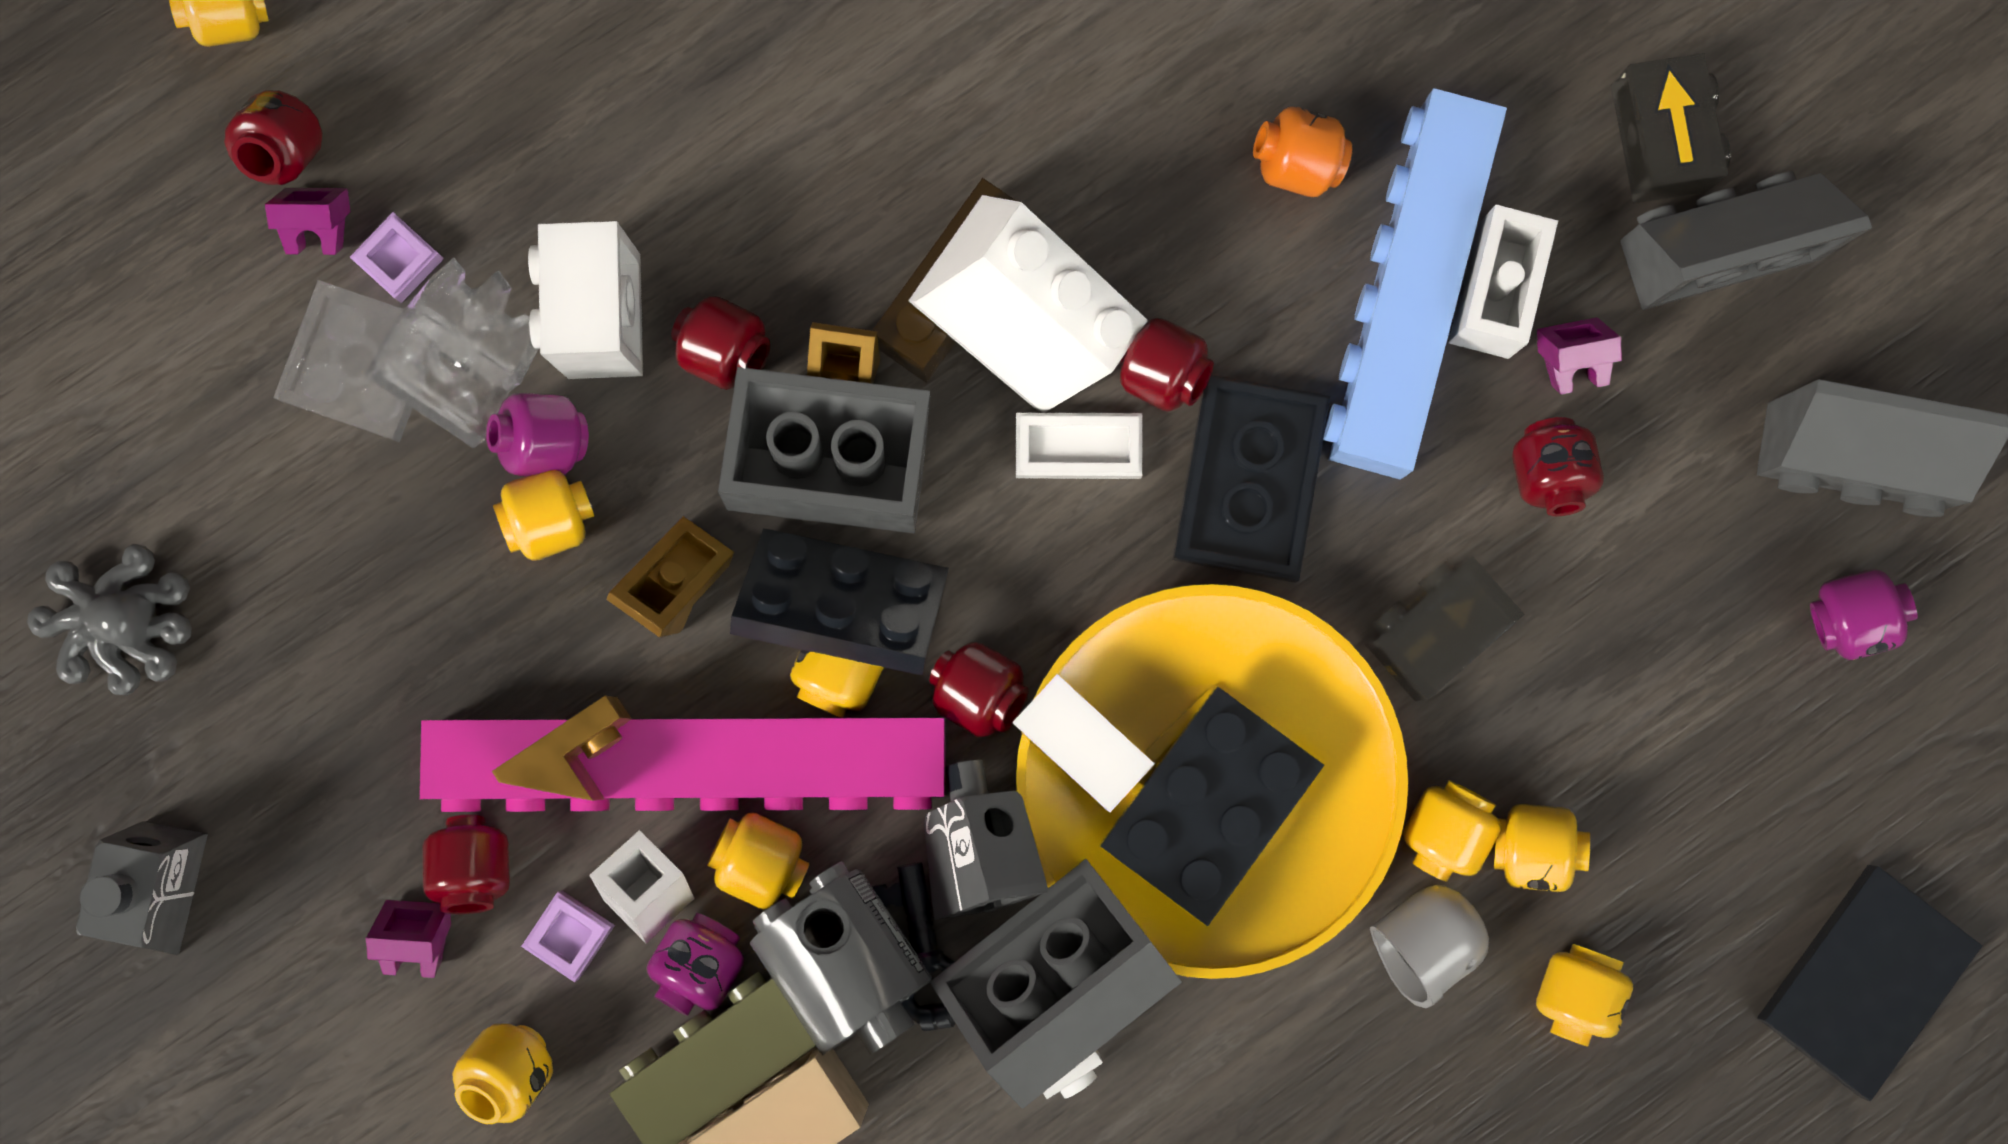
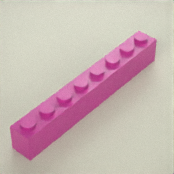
(701, 760)

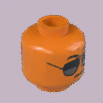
(1303, 152)

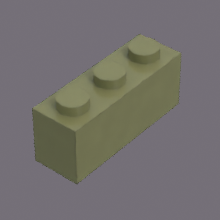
(711, 1064)

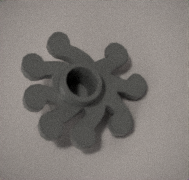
(114, 619)

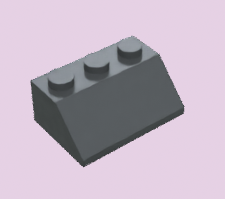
(1738, 237)
(1879, 446)
(825, 450)
(1053, 984)

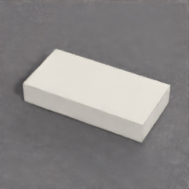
(1079, 445)
(1083, 743)

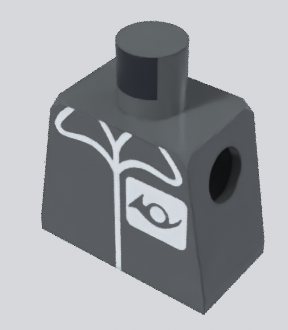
(980, 847)
(142, 890)

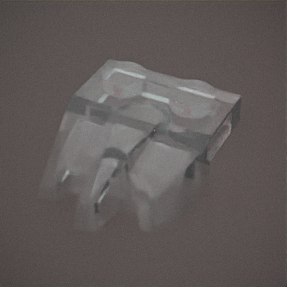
(455, 352)

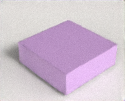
(396, 257)
(568, 936)

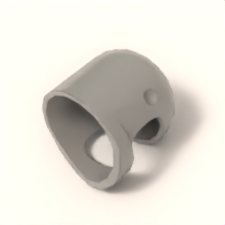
(1437, 937)

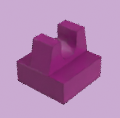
(309, 209)
(1576, 347)
(408, 934)

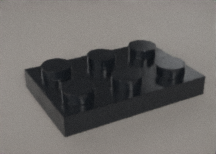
(840, 601)
(1211, 805)

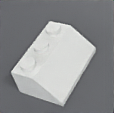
(1027, 304)

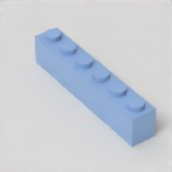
(1415, 285)

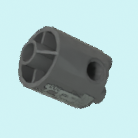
(856, 981)

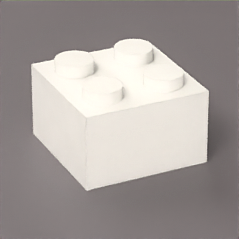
(587, 300)

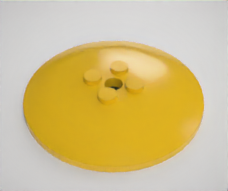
(1148, 676)

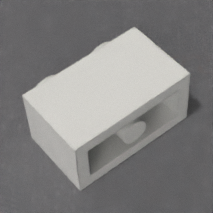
(1503, 282)

